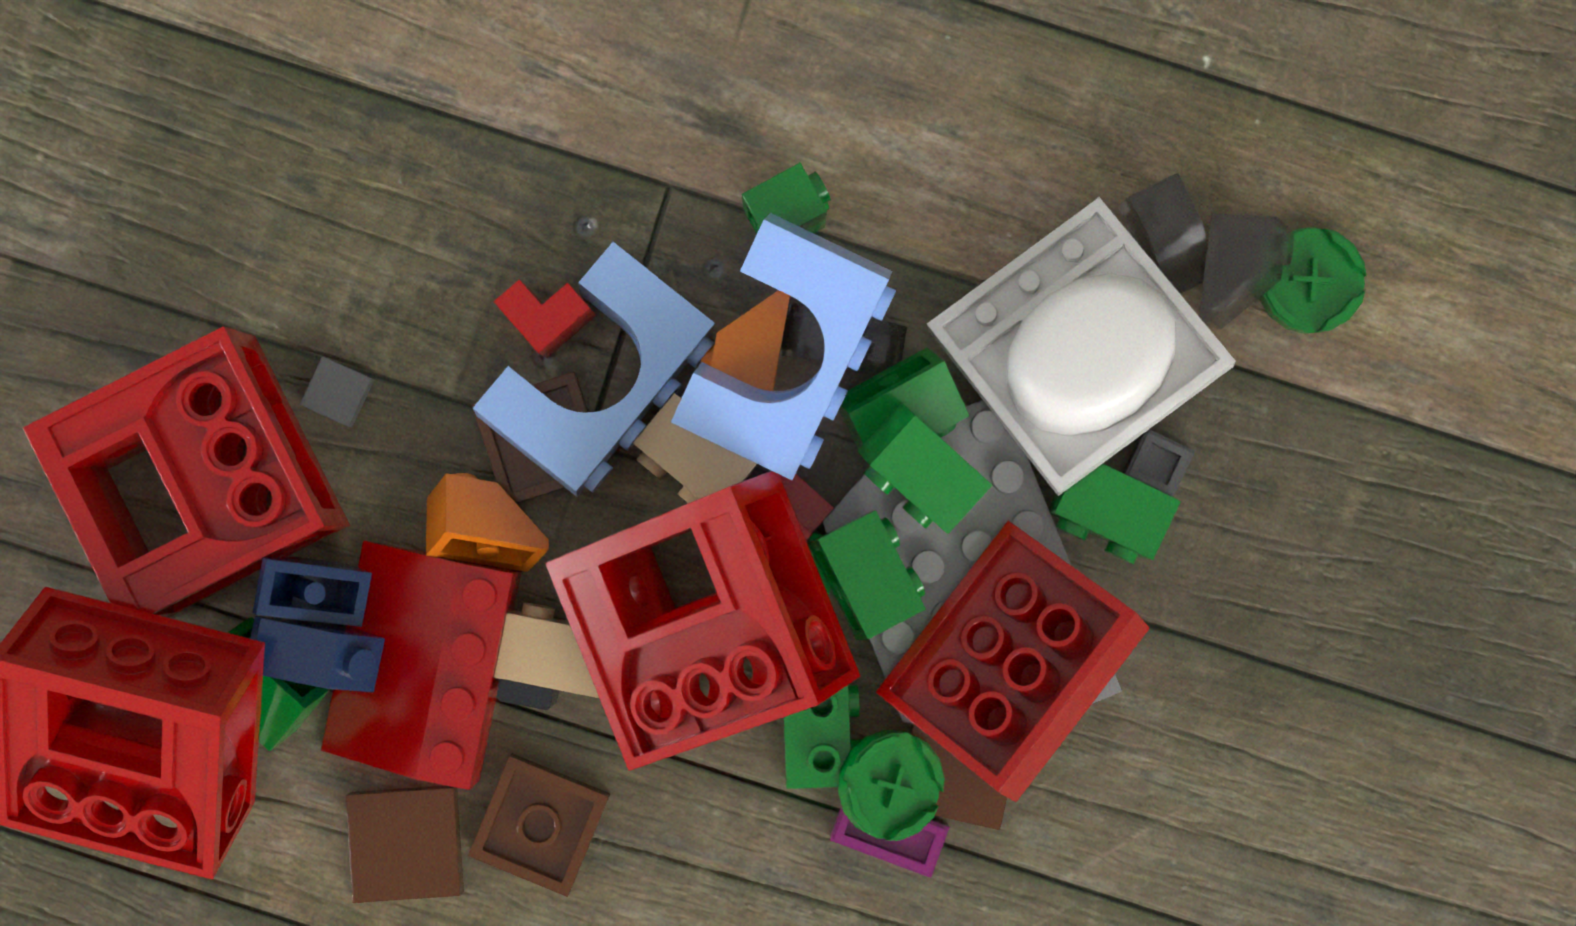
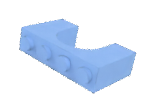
(780, 425)
(578, 444)

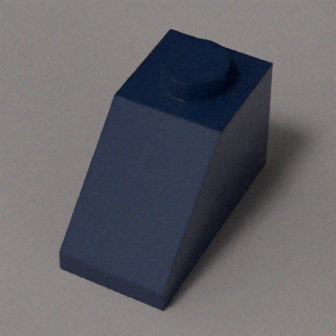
(312, 590)
(319, 653)

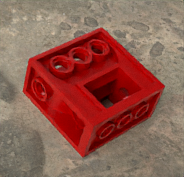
(200, 458)
(764, 609)
(130, 717)

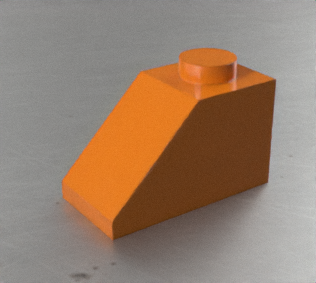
(752, 343)
(480, 525)

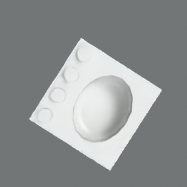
(1080, 345)

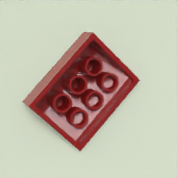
(1013, 660)
(434, 670)

